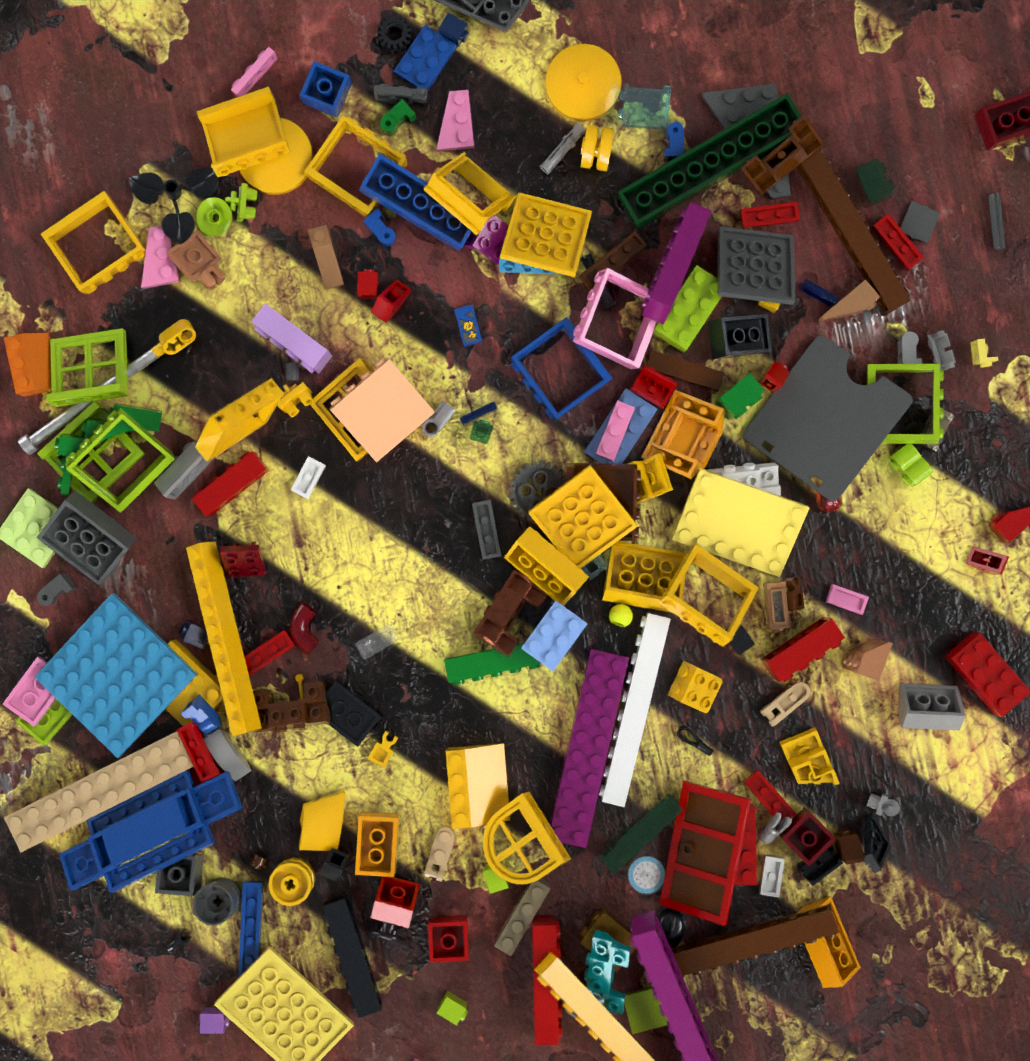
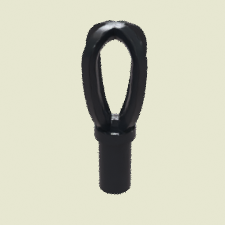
(699, 744)

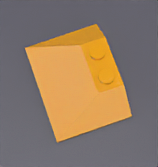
(686, 434)

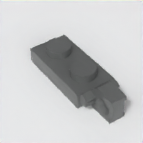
(395, 94)

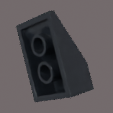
(739, 336)

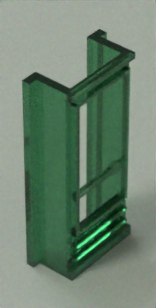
(641, 833)

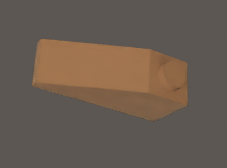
(326, 257)
(855, 302)

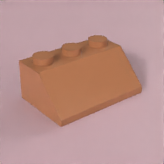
(868, 658)

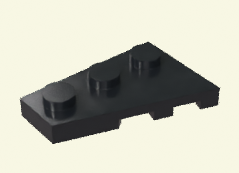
(875, 844)

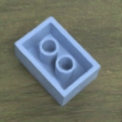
(554, 636)

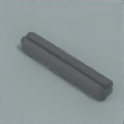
(997, 221)

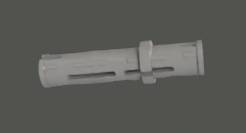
(568, 142)

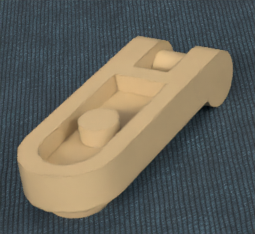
(786, 702)
(440, 852)

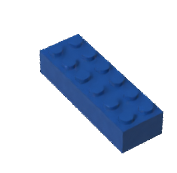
(404, 195)

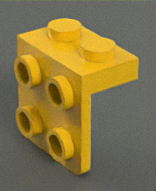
(695, 687)

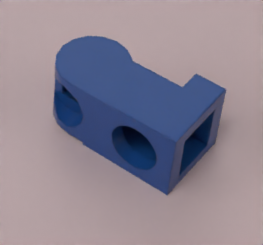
(675, 140)
(382, 233)
(202, 714)

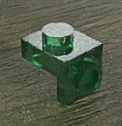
(481, 431)

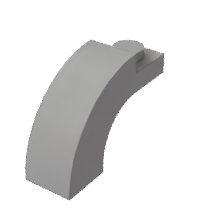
(226, 753)

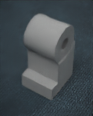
(907, 349)

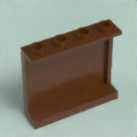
(621, 481)

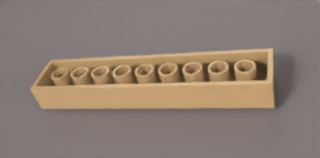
(98, 791)

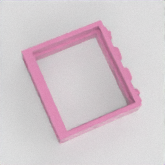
(645, 330)

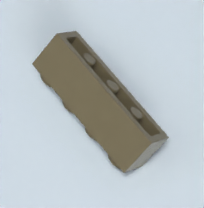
(521, 916)

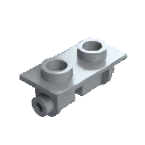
(937, 343)

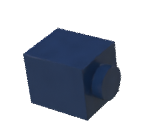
(454, 29)

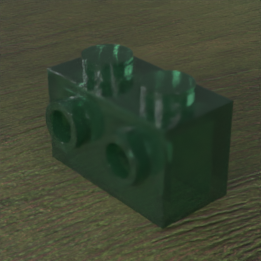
(874, 181)

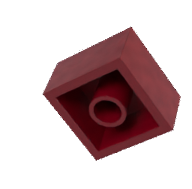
(807, 836)

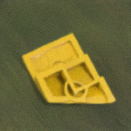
(653, 478)
(808, 758)
(322, 823)

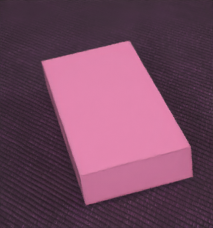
(847, 599)

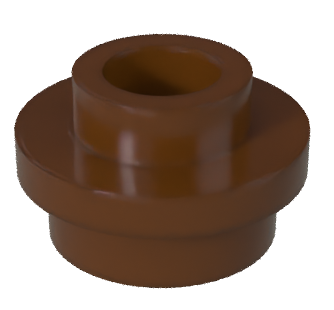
(258, 862)

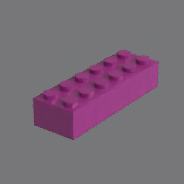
(675, 262)

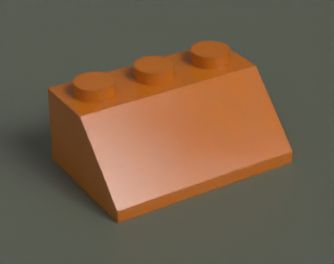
(30, 362)

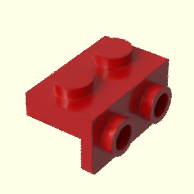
(653, 386)

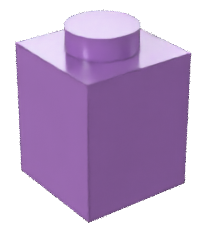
(213, 1021)

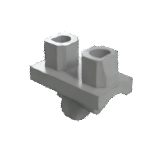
(881, 804)

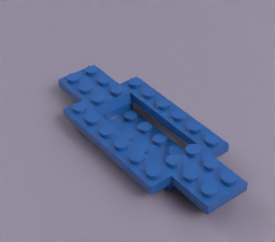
(146, 823)

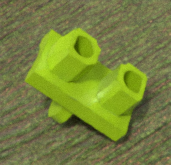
(243, 211)

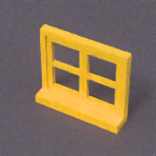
(358, 367)

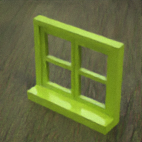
(90, 393)
(94, 411)

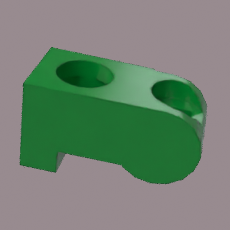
(396, 117)

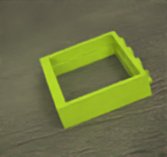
(938, 375)
(140, 483)

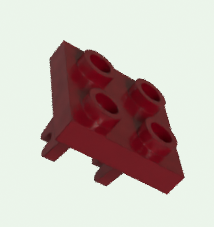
(242, 560)

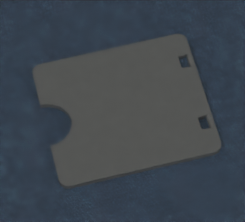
(825, 420)

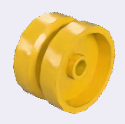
(596, 147)
(303, 881)

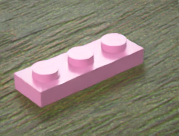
(254, 72)
(615, 430)

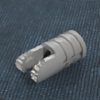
(773, 828)

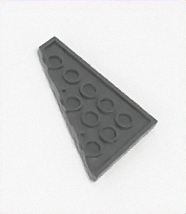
(734, 105)

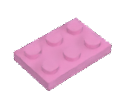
(30, 697)

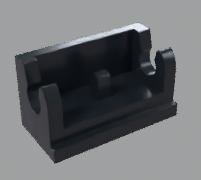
(821, 867)

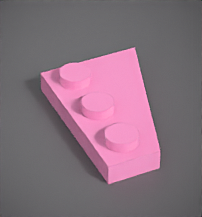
(457, 125)
(157, 265)

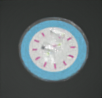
(646, 875)

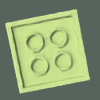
(25, 524)

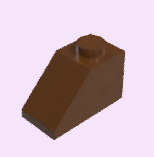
(848, 846)

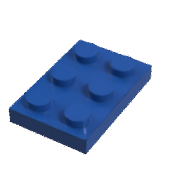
(425, 58)

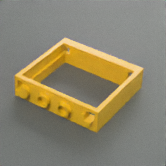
(323, 153)
(77, 218)
(239, 420)
(723, 574)

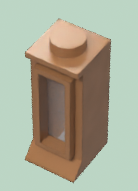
(776, 606)

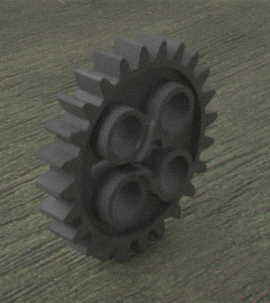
(525, 502)

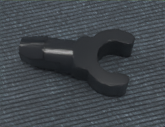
(178, 941)

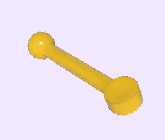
(299, 678)

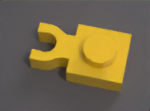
(382, 752)

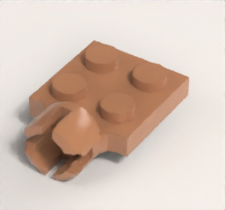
(198, 261)

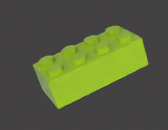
(690, 310)

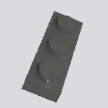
(486, 529)

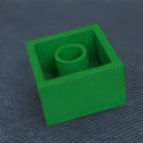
(744, 393)

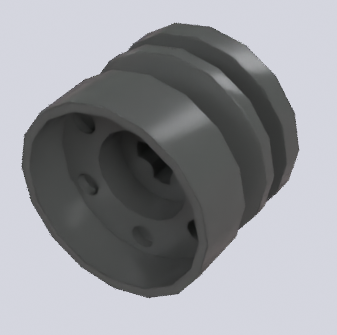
(214, 911)

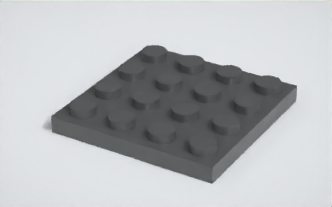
(756, 265)

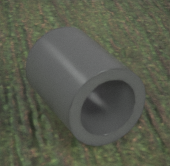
(292, 372)

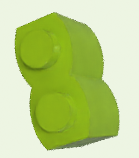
(910, 464)

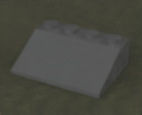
(86, 537)

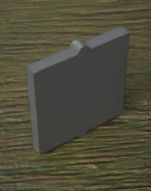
(919, 222)

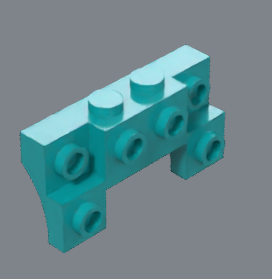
(601, 969)

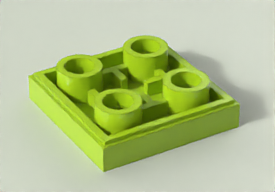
(643, 1010)

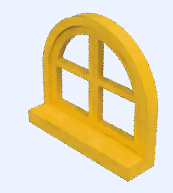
(540, 829)

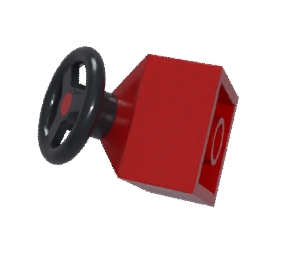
(394, 907)

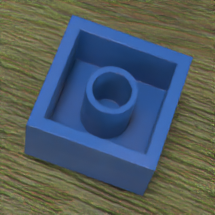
(325, 89)

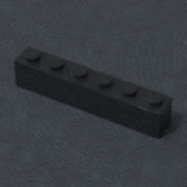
(352, 956)

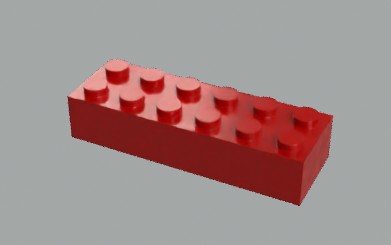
(546, 1007)

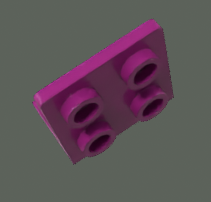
(490, 239)

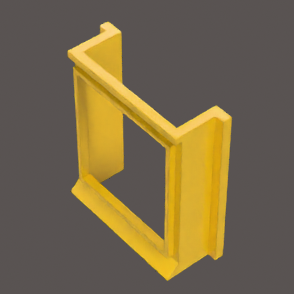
(458, 203)

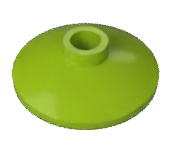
(206, 216)

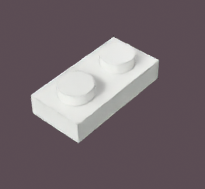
(308, 477)
(771, 875)

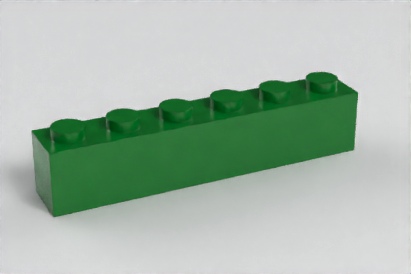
(486, 663)

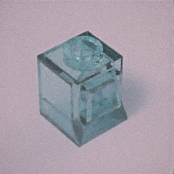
(601, 564)

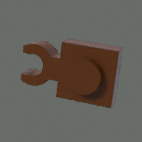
(794, 596)

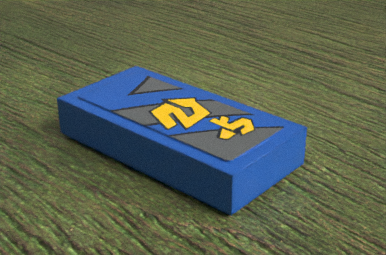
(468, 325)

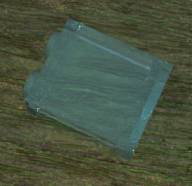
(645, 107)

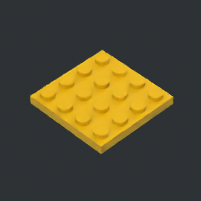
(546, 234)
(583, 517)

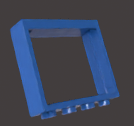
(588, 355)

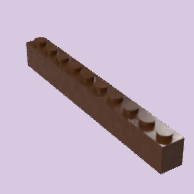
(853, 231)
(756, 940)

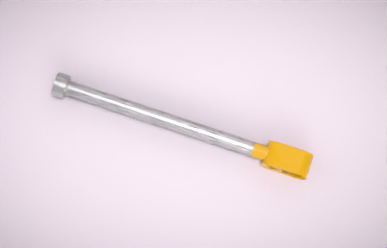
(168, 344)

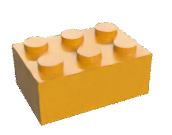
(377, 844)

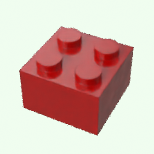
(448, 938)

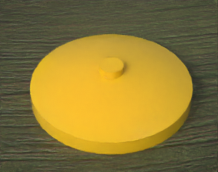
(583, 82)
(284, 172)

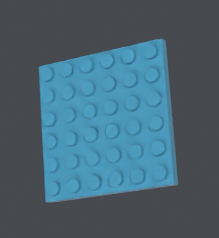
(116, 675)

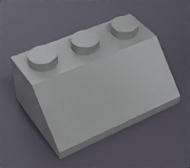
(181, 472)
(930, 707)

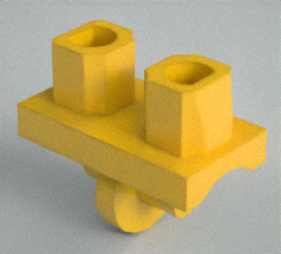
(293, 396)

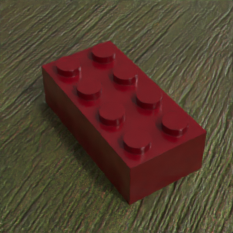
(1005, 121)

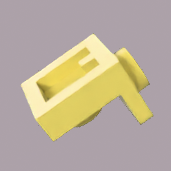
(979, 354)

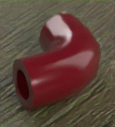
(299, 628)

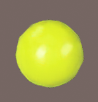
(620, 615)

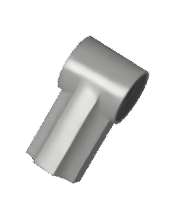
(439, 419)

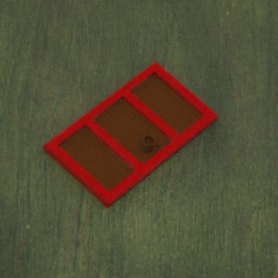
(705, 852)

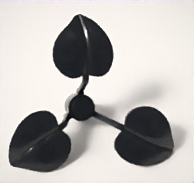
(180, 225)

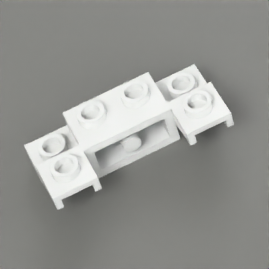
(761, 476)

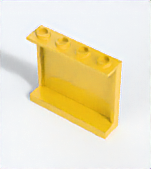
(243, 132)

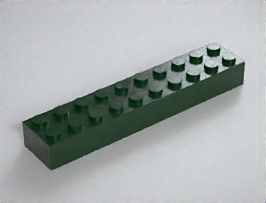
(708, 162)

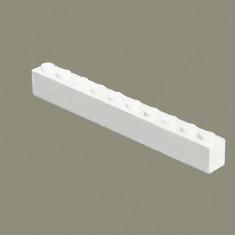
(634, 710)

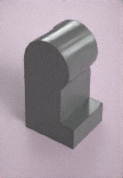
(53, 590)

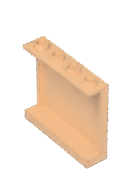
(381, 409)

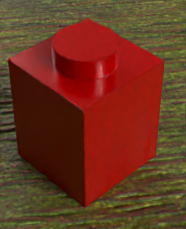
(368, 284)

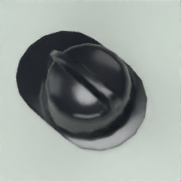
(673, 924)

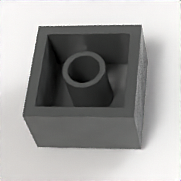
(181, 877)

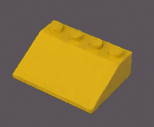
(641, 575)
(204, 684)
(476, 783)

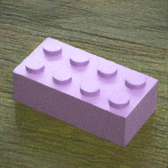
(288, 336)

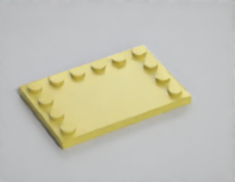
(740, 522)
(283, 1011)

